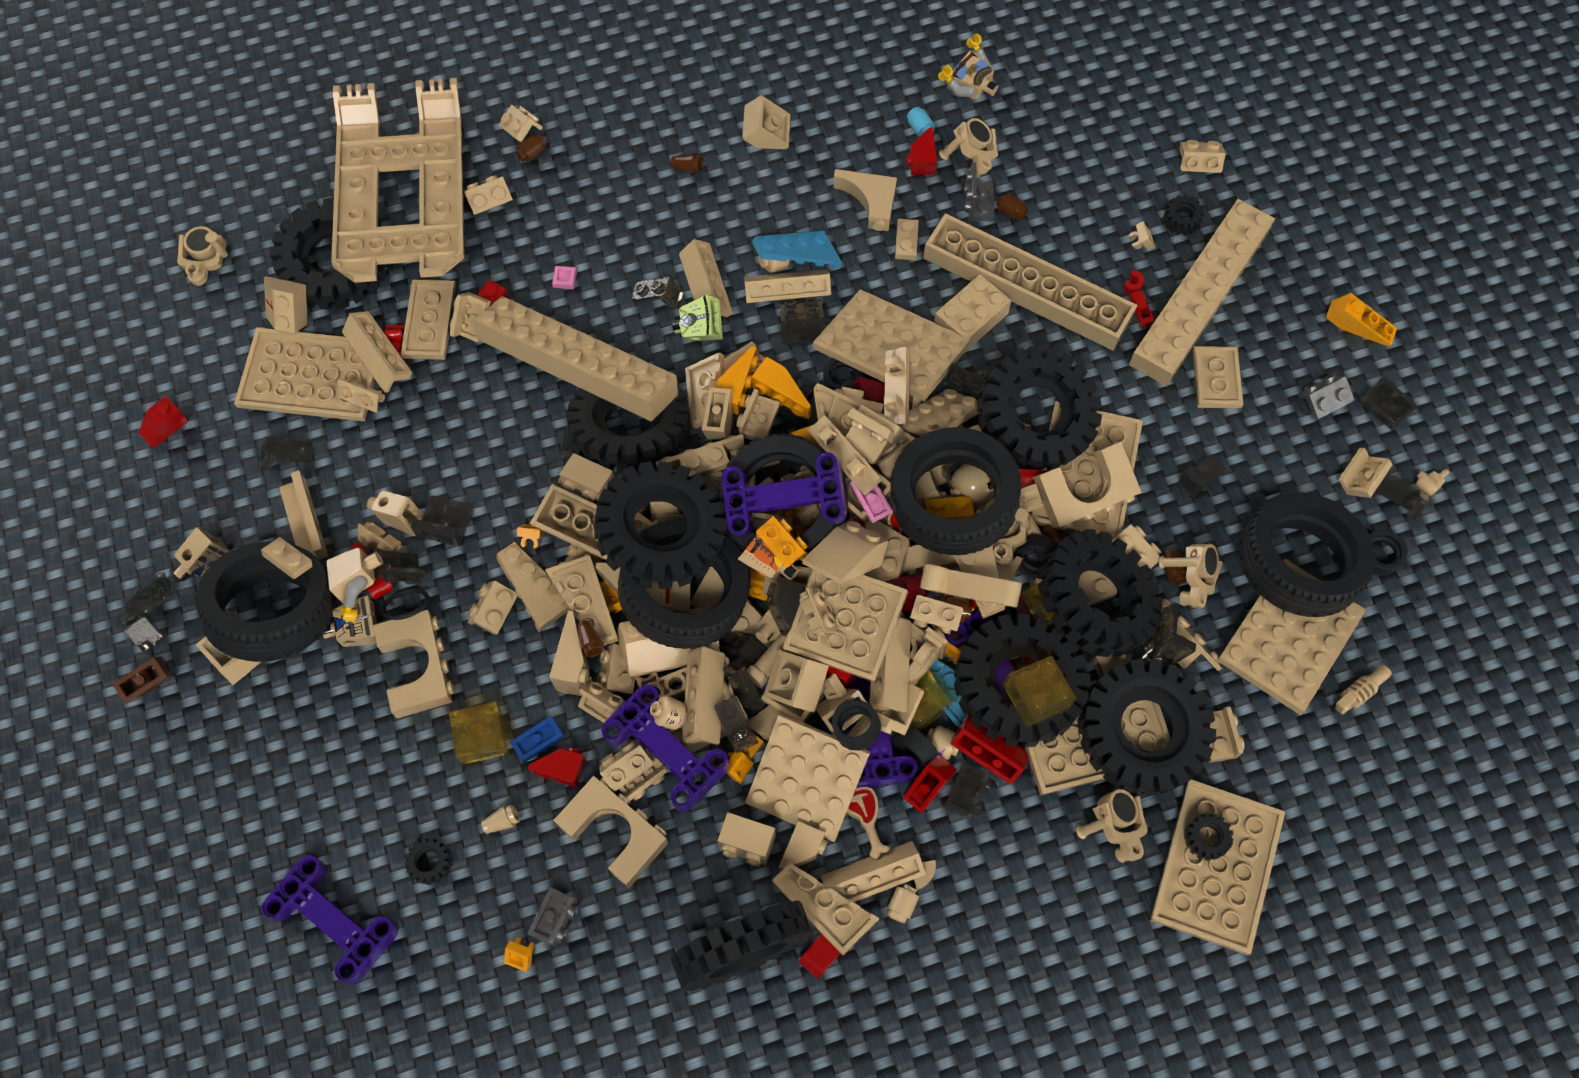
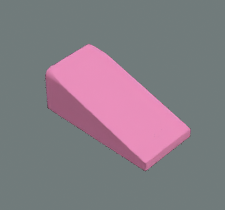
(872, 503)

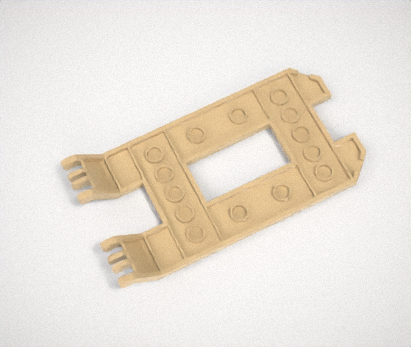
(362, 154)

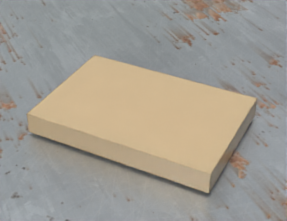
(1217, 377)

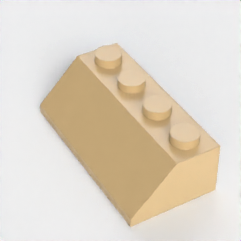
(645, 656)

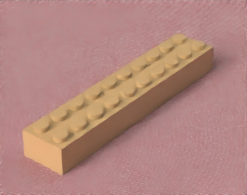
(1030, 281)
(1201, 292)
(577, 358)

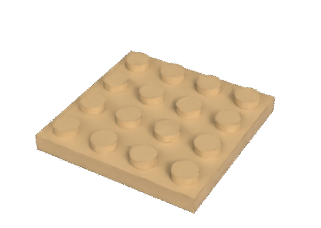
(864, 619)
(806, 776)

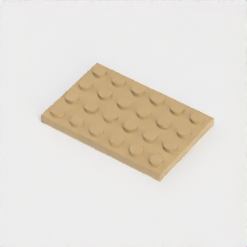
(873, 326)
(301, 375)
(1084, 474)
(1288, 651)
(1063, 762)
(1225, 895)

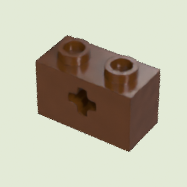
(143, 679)

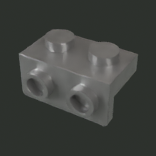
(1327, 395)
(553, 917)

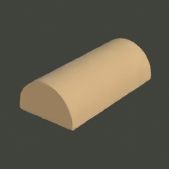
(568, 519)

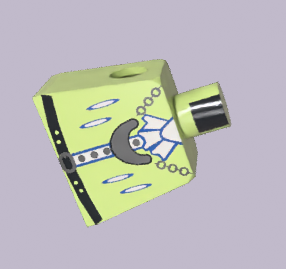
(700, 320)

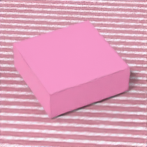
(564, 277)

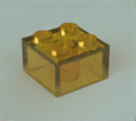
(1039, 691)
(479, 733)

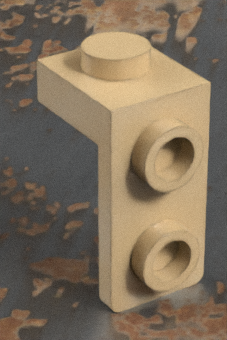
(900, 721)

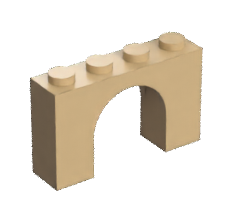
(1118, 486)
(432, 687)
(597, 800)

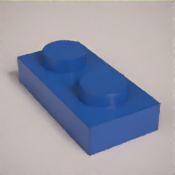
(537, 739)

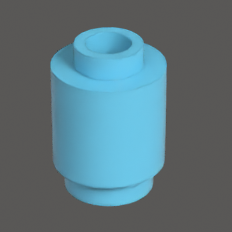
(919, 120)

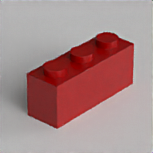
(997, 757)

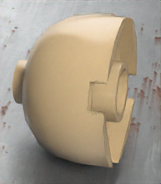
(971, 482)

